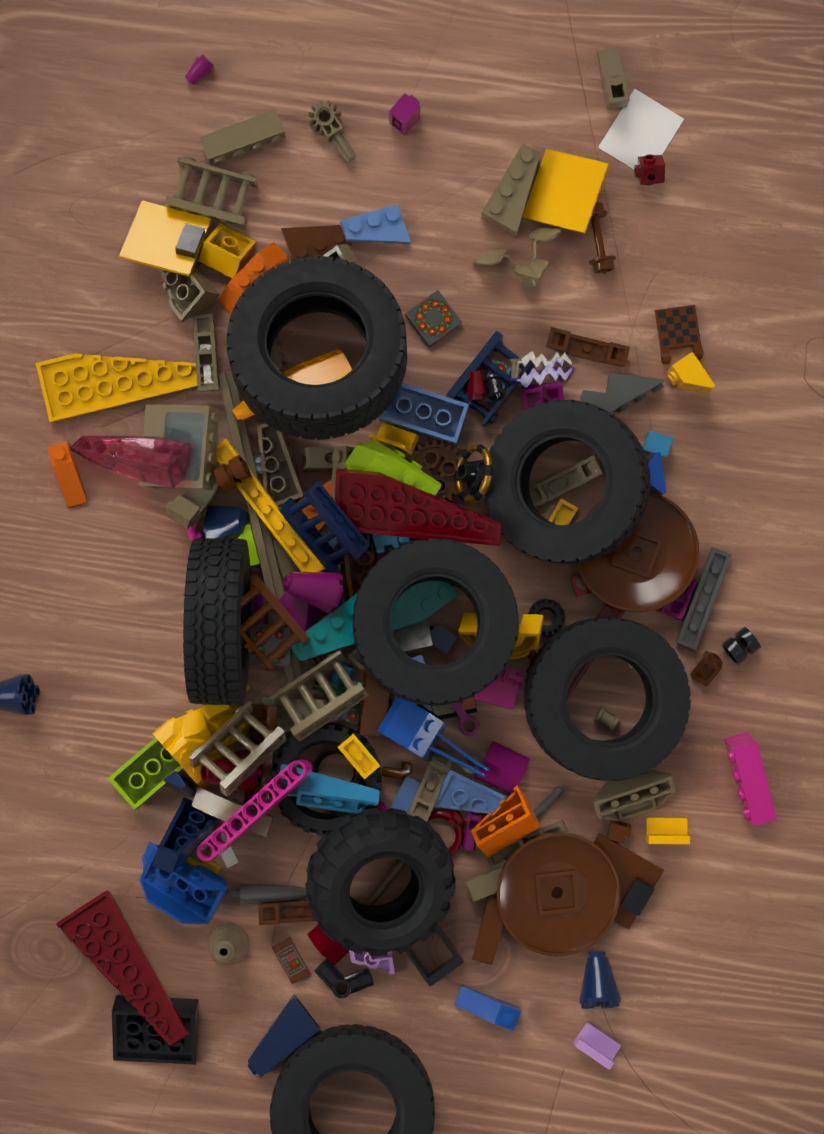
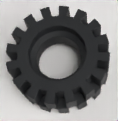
(557, 611)

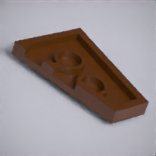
(313, 240)

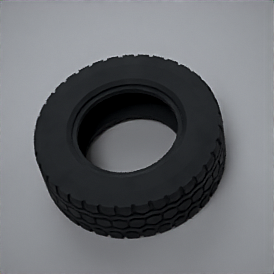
(624, 493)
(462, 568)
(212, 647)
(664, 709)
(359, 1050)

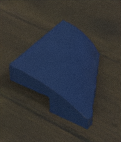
(224, 521)

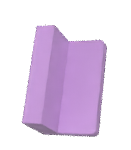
(597, 1045)

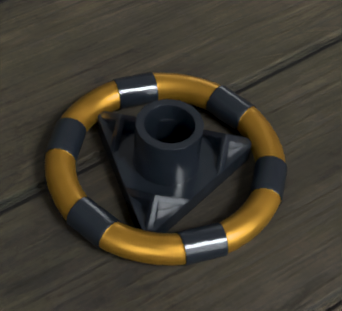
(473, 474)

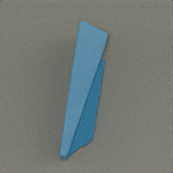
(332, 793)

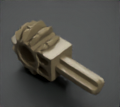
(331, 129)

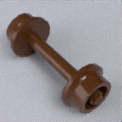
(603, 263)

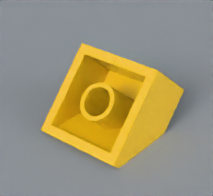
(226, 250)
(690, 375)

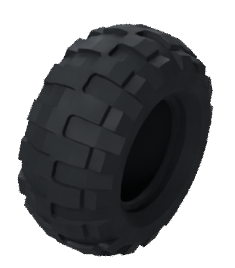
(389, 925)

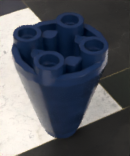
(19, 695)
(599, 983)

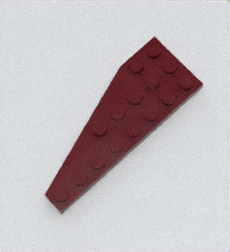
(394, 508)

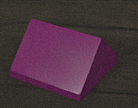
(505, 768)

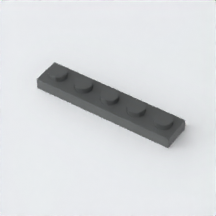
(703, 598)

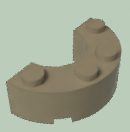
(191, 505)

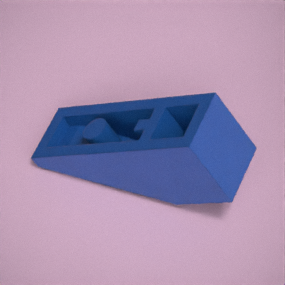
(488, 1007)

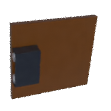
(635, 876)

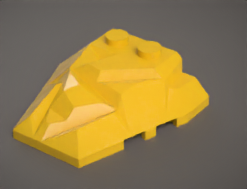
(192, 730)

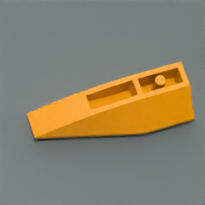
(315, 371)

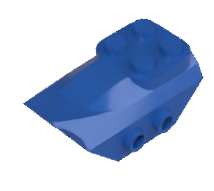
(186, 894)

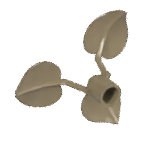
(528, 272)

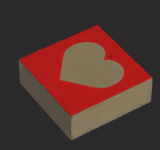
(579, 586)

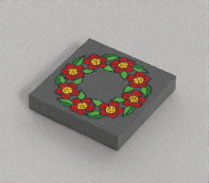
(433, 318)
(271, 644)

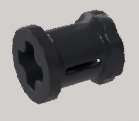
(495, 387)

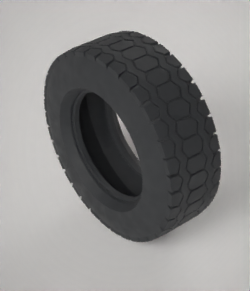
(312, 288)

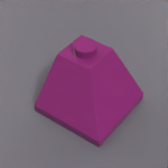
(301, 612)

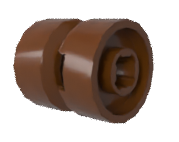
(231, 474)

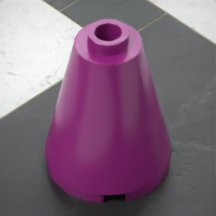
(315, 588)

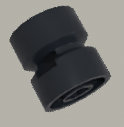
(734, 648)

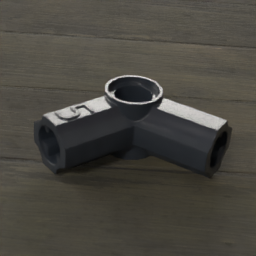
(332, 976)

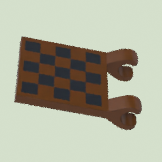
(677, 329)

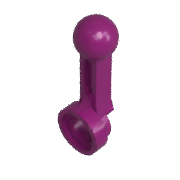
(464, 717)

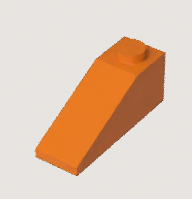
(67, 474)

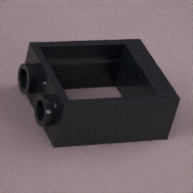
(444, 969)

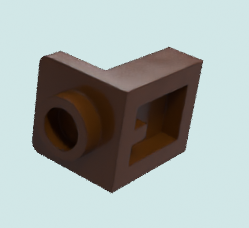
(707, 668)

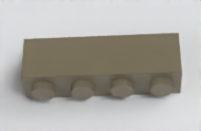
(243, 137)

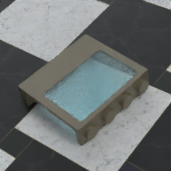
(189, 425)

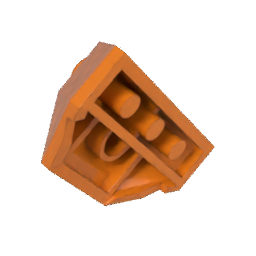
(260, 263)

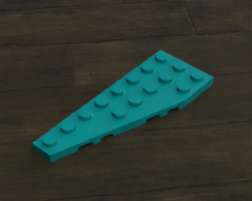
(337, 628)

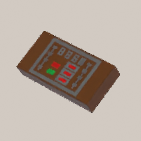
(291, 960)

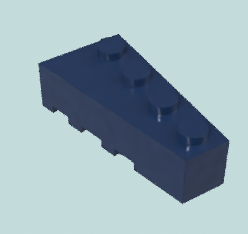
(184, 836)

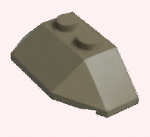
(633, 796)

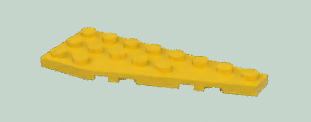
(94, 383)

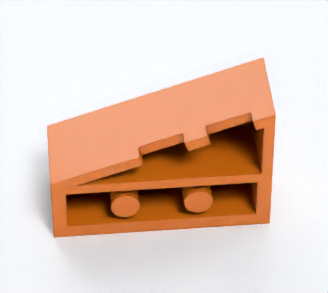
(506, 824)

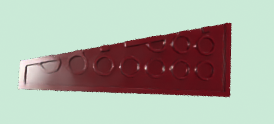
(112, 947)

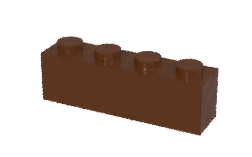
(373, 707)

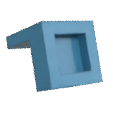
(657, 442)

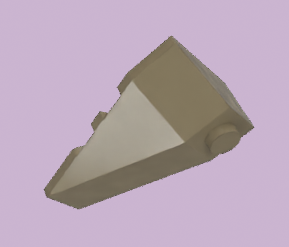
(188, 294)

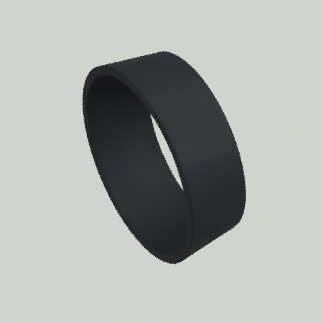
(322, 755)

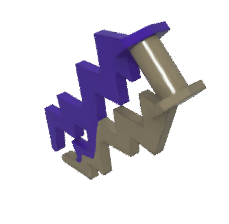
(525, 379)

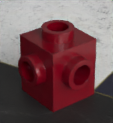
(650, 169)

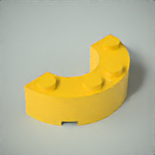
(528, 632)

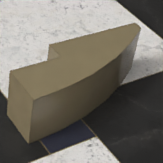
(484, 884)

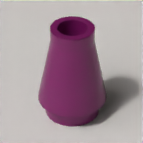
(199, 69)

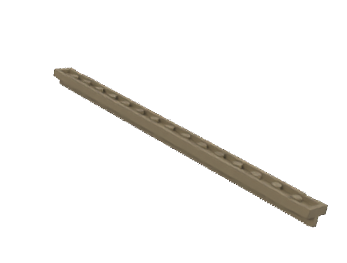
(260, 530)

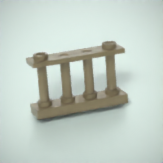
(197, 206)
(336, 705)
(243, 767)

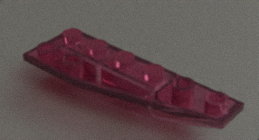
(140, 458)

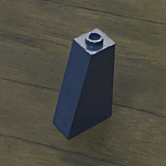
(285, 1035)

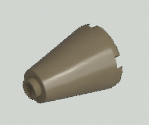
(233, 939)

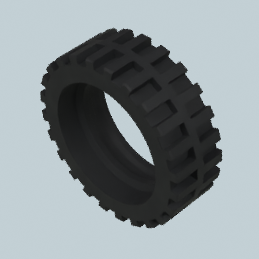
(292, 749)

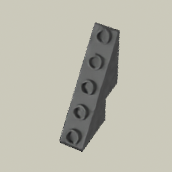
(621, 391)

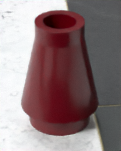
(476, 387)

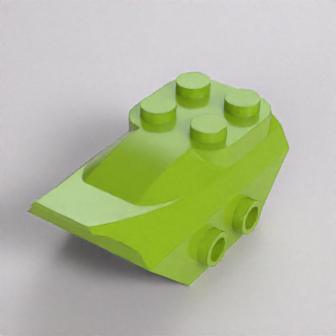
(379, 458)

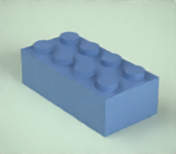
(426, 414)

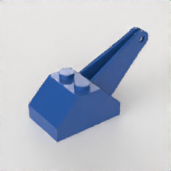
(420, 732)

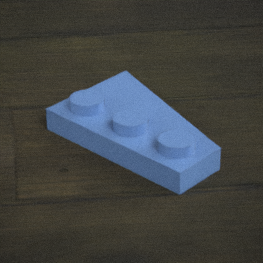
(376, 226)
(467, 795)

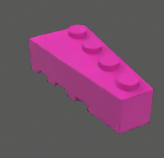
(751, 778)

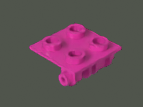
(503, 689)

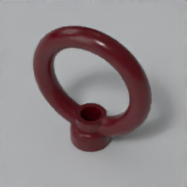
(456, 821)

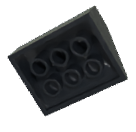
(139, 1042)

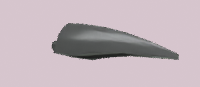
(267, 893)

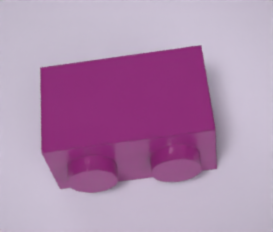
(405, 113)

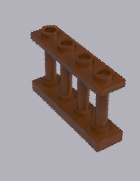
(284, 620)

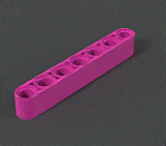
(245, 814)

